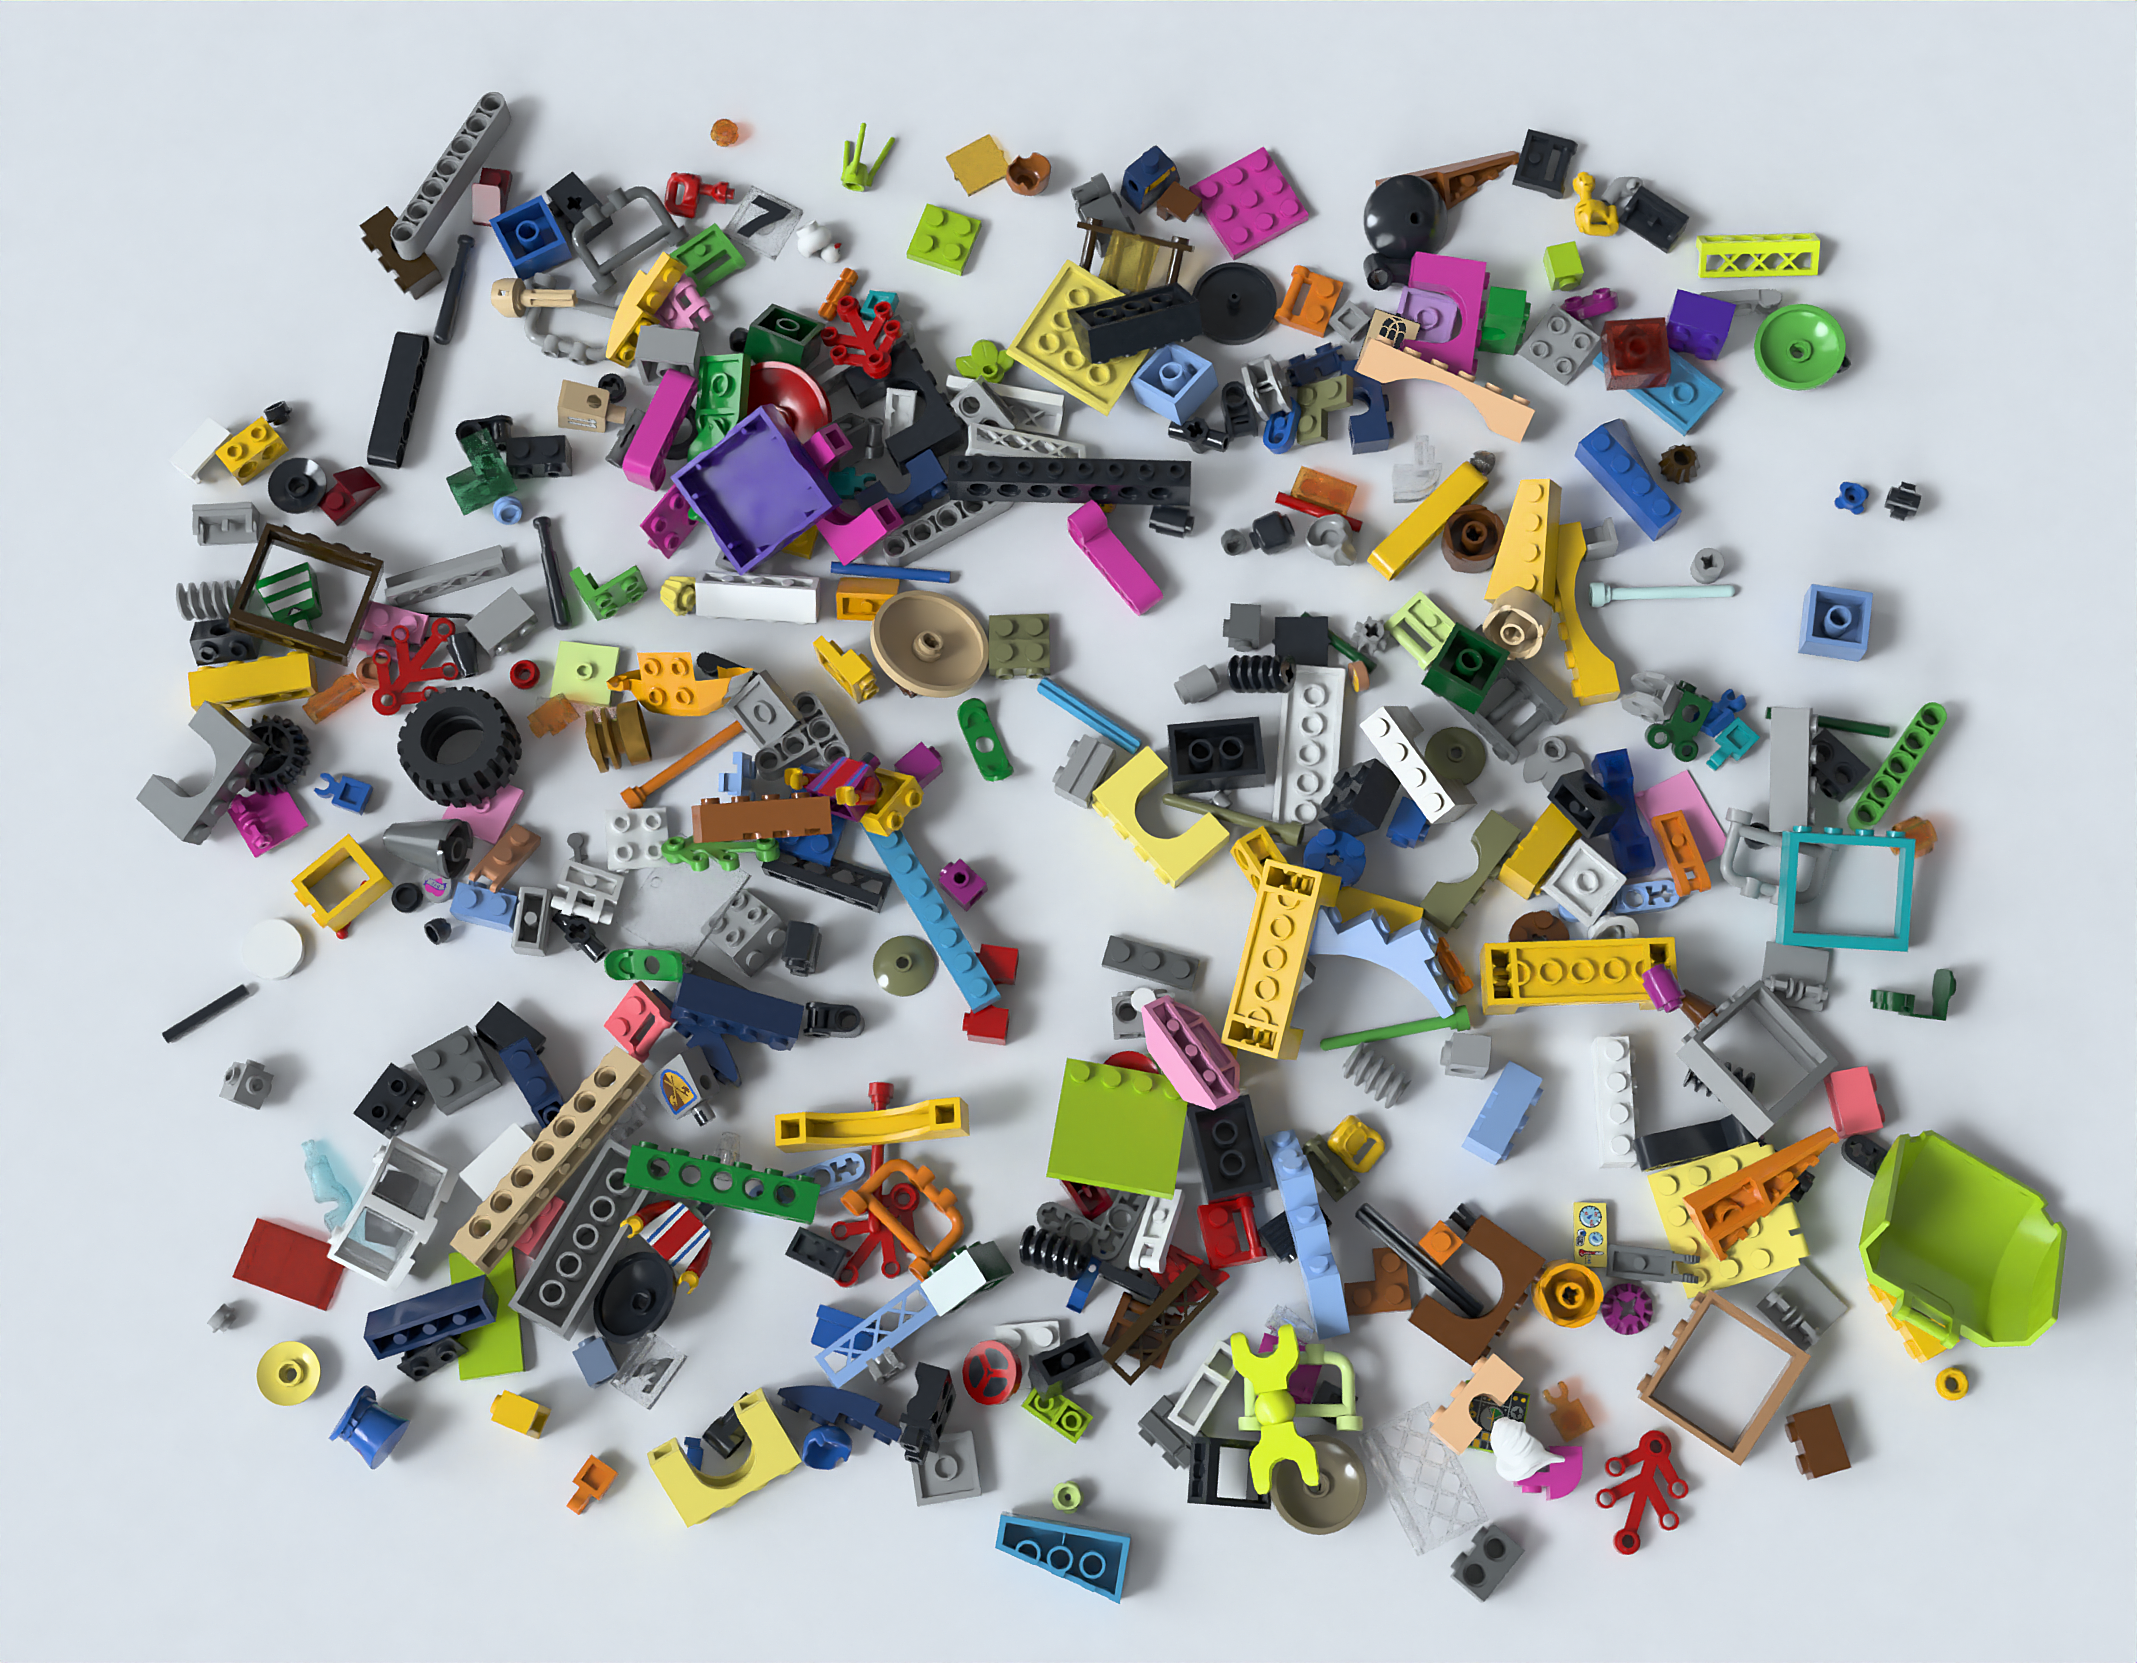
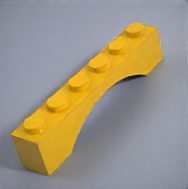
(1592, 671)
(910, 1123)

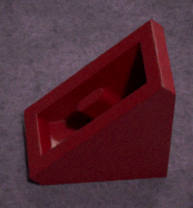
(1088, 1198)

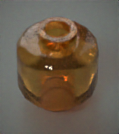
(1920, 830)

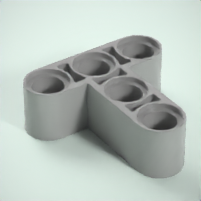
(803, 735)

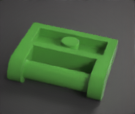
(704, 251)

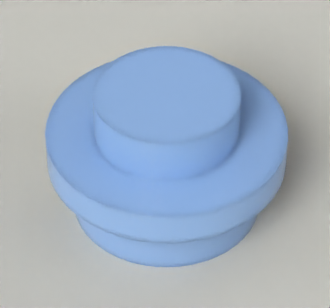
(507, 510)

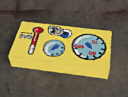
(1590, 1234)

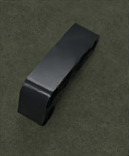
(1691, 1143)

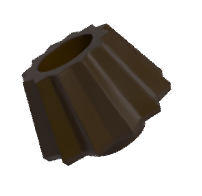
(1679, 464)

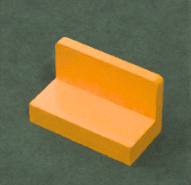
(863, 597)

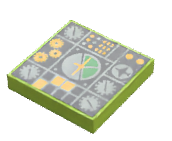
(1486, 1412)

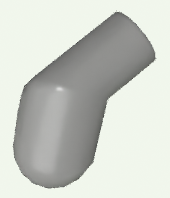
(1621, 188)

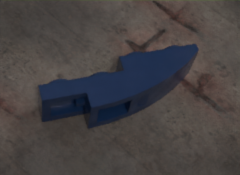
(712, 1045)
(533, 1080)
(829, 1405)

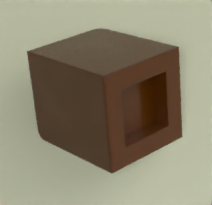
(1179, 203)

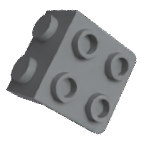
(749, 932)

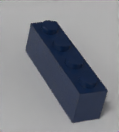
(737, 1012)
(431, 1317)

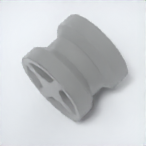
(1702, 571)

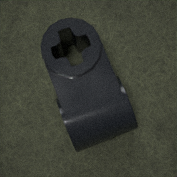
(1238, 417)
(494, 424)
(826, 1021)

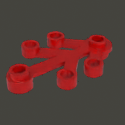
(875, 362)
(410, 670)
(891, 1202)
(1643, 1486)

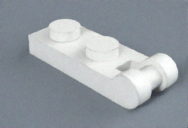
(1156, 1232)

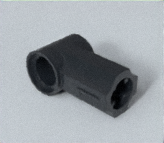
(1394, 271)
(726, 1433)

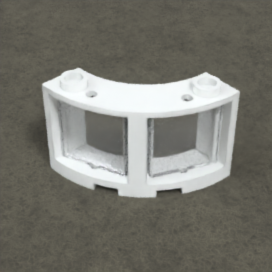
(393, 1213)

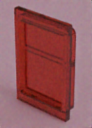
(289, 1264)

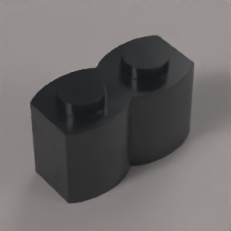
(801, 948)

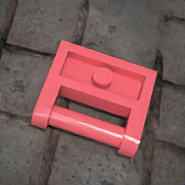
(633, 1015)

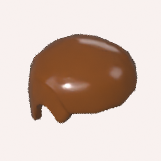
(1029, 175)

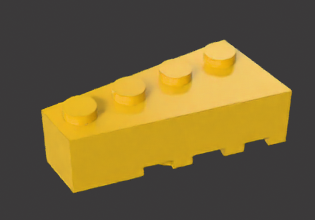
(1529, 542)

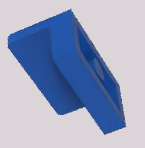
(834, 1324)

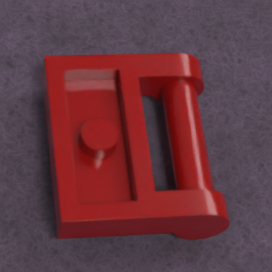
(1222, 1237)

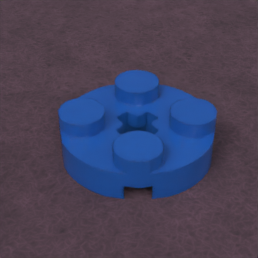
(1337, 843)

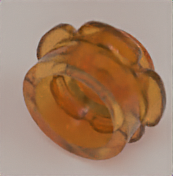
(722, 126)

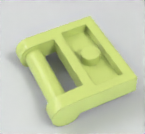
(1427, 622)

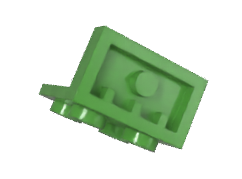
(608, 598)

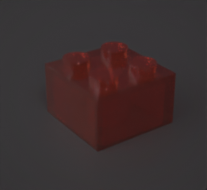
(1635, 353)

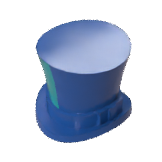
(370, 1428)

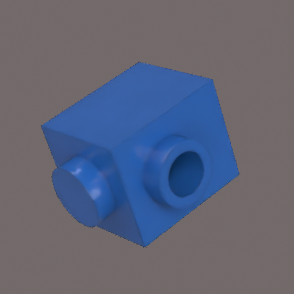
(1408, 825)

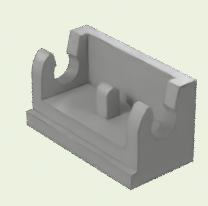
(226, 523)

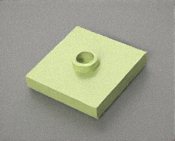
(583, 673)

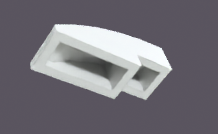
(1204, 1389)

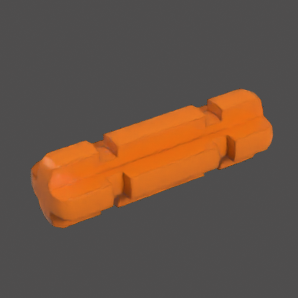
(841, 288)
(1453, 967)

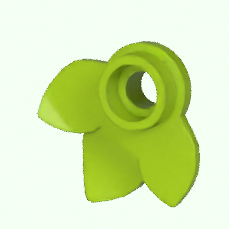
(985, 361)

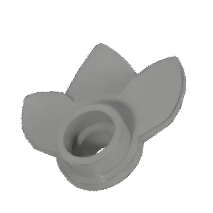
(1547, 768)

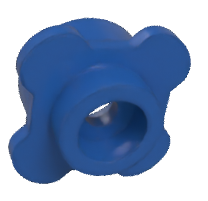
(1851, 489)

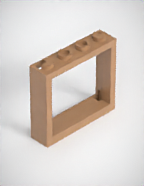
(1769, 1403)

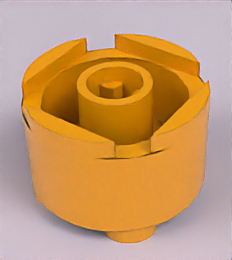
(1582, 1301)

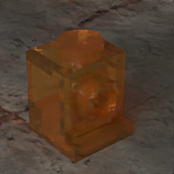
(552, 716)

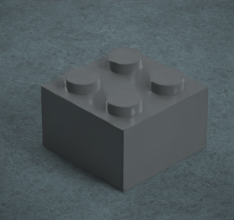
(456, 1070)

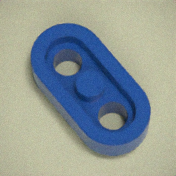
(1282, 427)

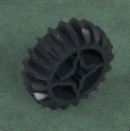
(278, 766)

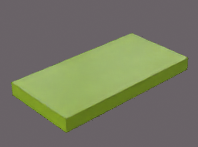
(498, 1346)

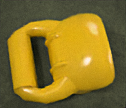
(1349, 1138)

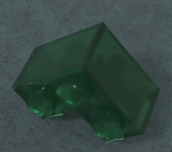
(486, 478)

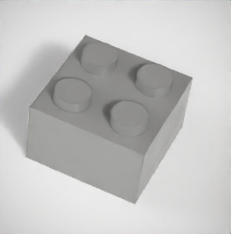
(667, 348)

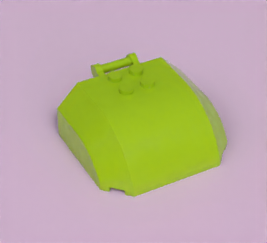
(1962, 1245)

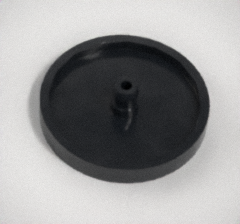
(1235, 303)

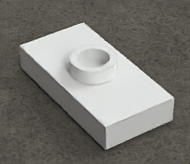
(898, 411)

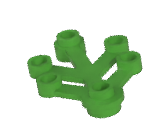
(724, 853)

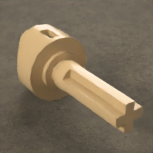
(518, 297)

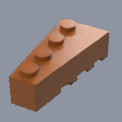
(761, 819)

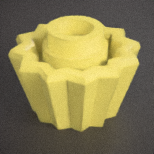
(679, 594)

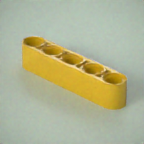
(1427, 521)

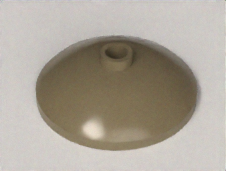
(1340, 1491)

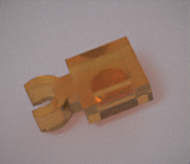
(1570, 1417)

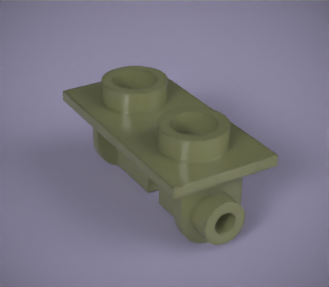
(1329, 1168)

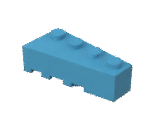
(1071, 1551)

